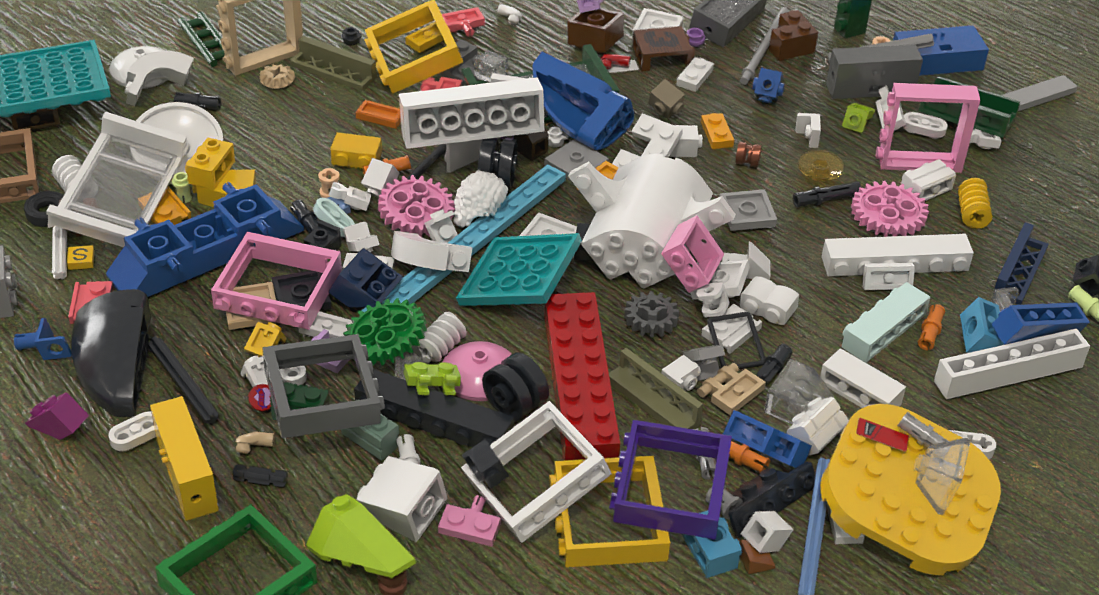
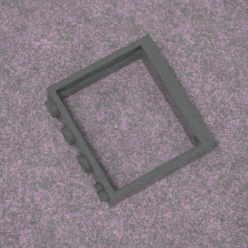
(325, 417)

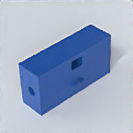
(953, 50)

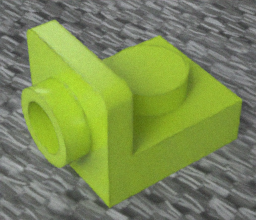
(857, 116)

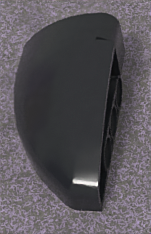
(112, 349)

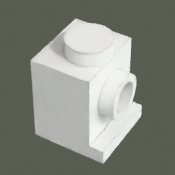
(683, 373)

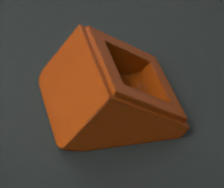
(753, 560)

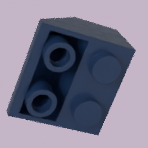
(364, 281)

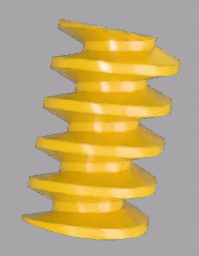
(975, 203)

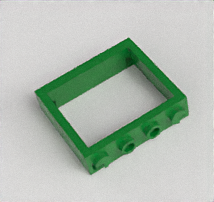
(220, 536)

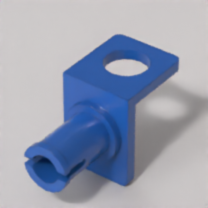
(42, 341)

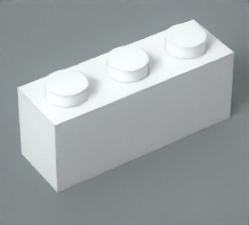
(860, 381)

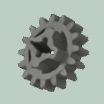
(651, 314)

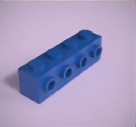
(1038, 320)

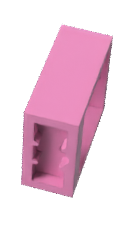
(707, 254)

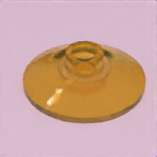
(820, 165)

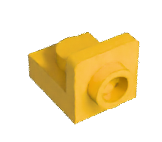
(264, 336)

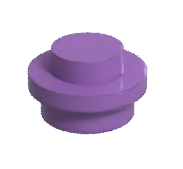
(696, 36)

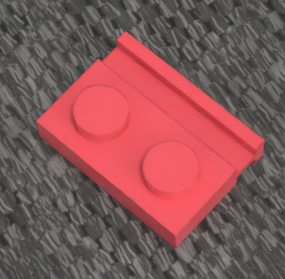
(84, 293)

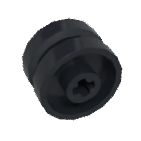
(499, 162)
(515, 386)

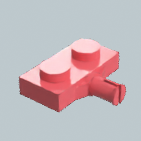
(464, 20)

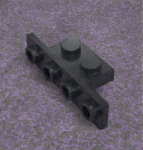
(770, 492)

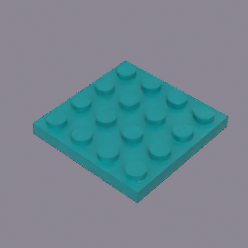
(519, 270)

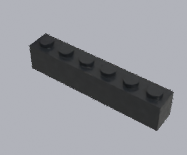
(438, 413)

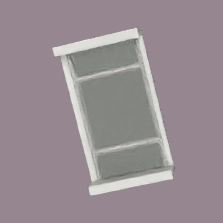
(119, 180)

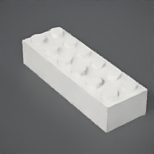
(472, 112)

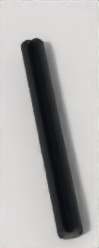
(183, 380)

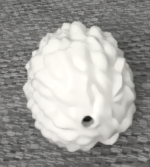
(478, 196)

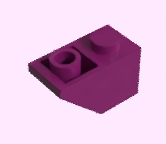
(57, 416)

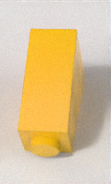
(238, 178)

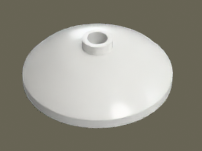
(123, 61)

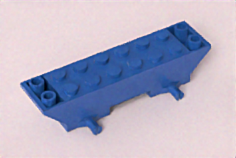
(171, 254)

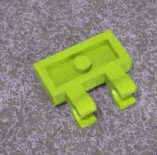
(424, 375)

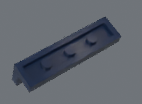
(1014, 266)

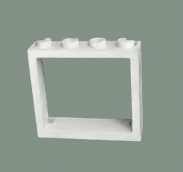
(562, 493)

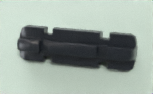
(260, 475)

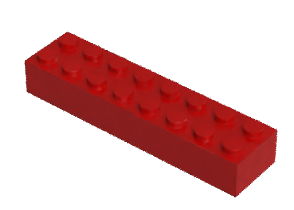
(581, 372)

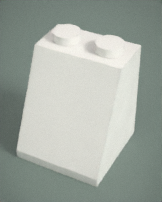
(404, 496)

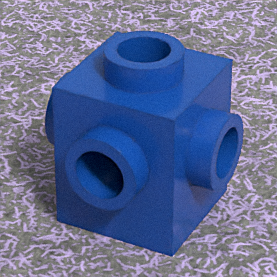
(766, 78)

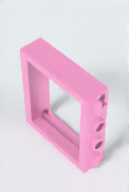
(928, 93)
(284, 253)

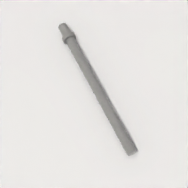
(749, 72)

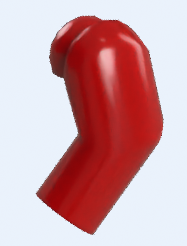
(615, 59)

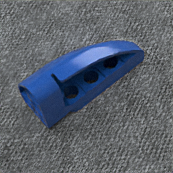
(582, 103)

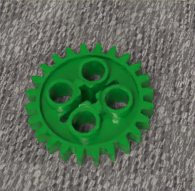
(388, 329)

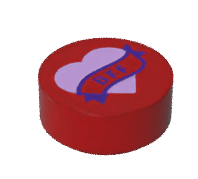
(259, 397)

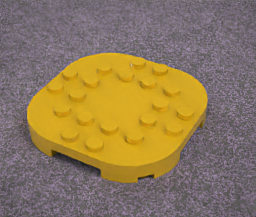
(877, 495)

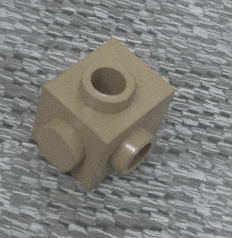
(666, 99)

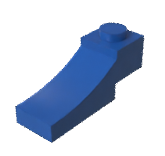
(767, 439)

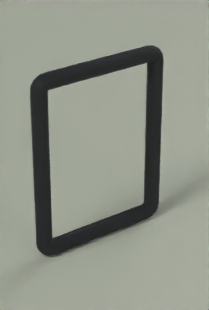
(738, 315)

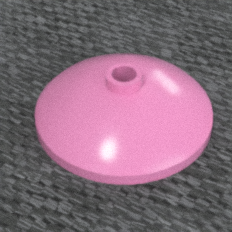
(472, 362)

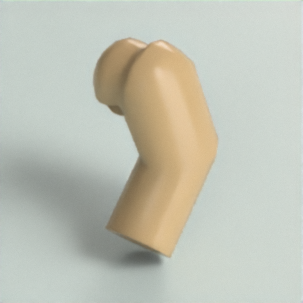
(254, 438)

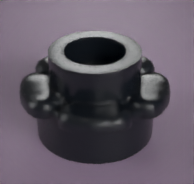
(351, 36)

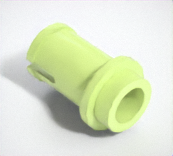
(182, 186)

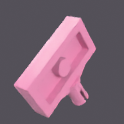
(470, 523)

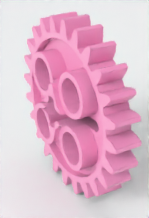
(412, 202)
(889, 209)

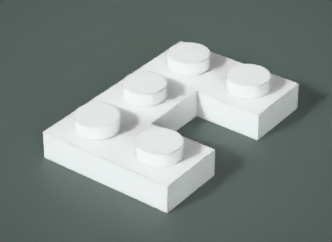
(659, 134)

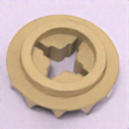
(284, 77)

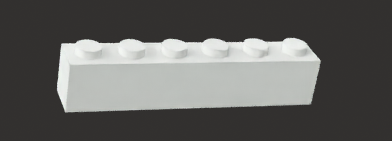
(926, 252)
(1011, 363)

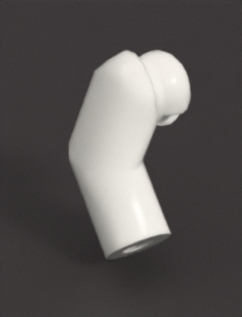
(510, 12)

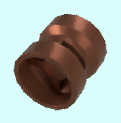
(753, 154)
(393, 586)

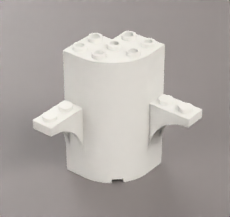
(641, 213)

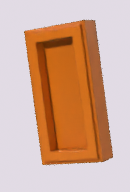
(379, 114)

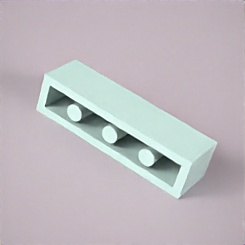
(885, 322)

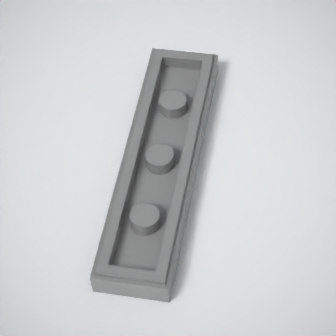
(1043, 92)

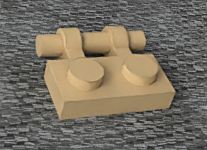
(736, 392)

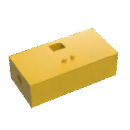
(184, 458)

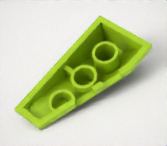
(356, 537)

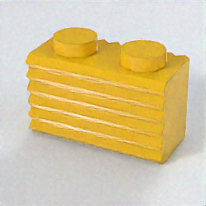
(355, 150)

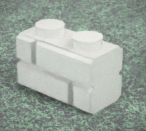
(930, 179)
(819, 423)

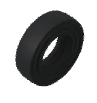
(36, 202)

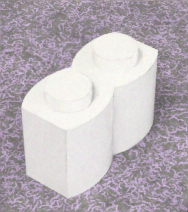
(769, 300)

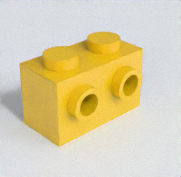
(210, 163)

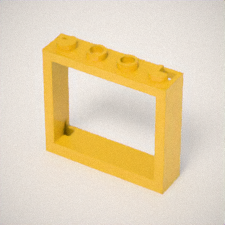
(422, 67)
(613, 552)

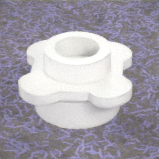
(556, 137)

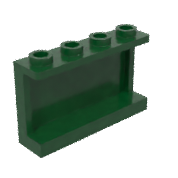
(993, 116)

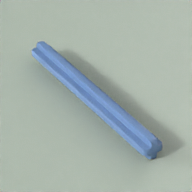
(814, 535)

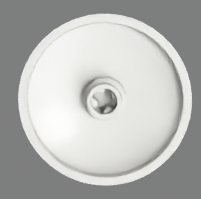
(185, 121)

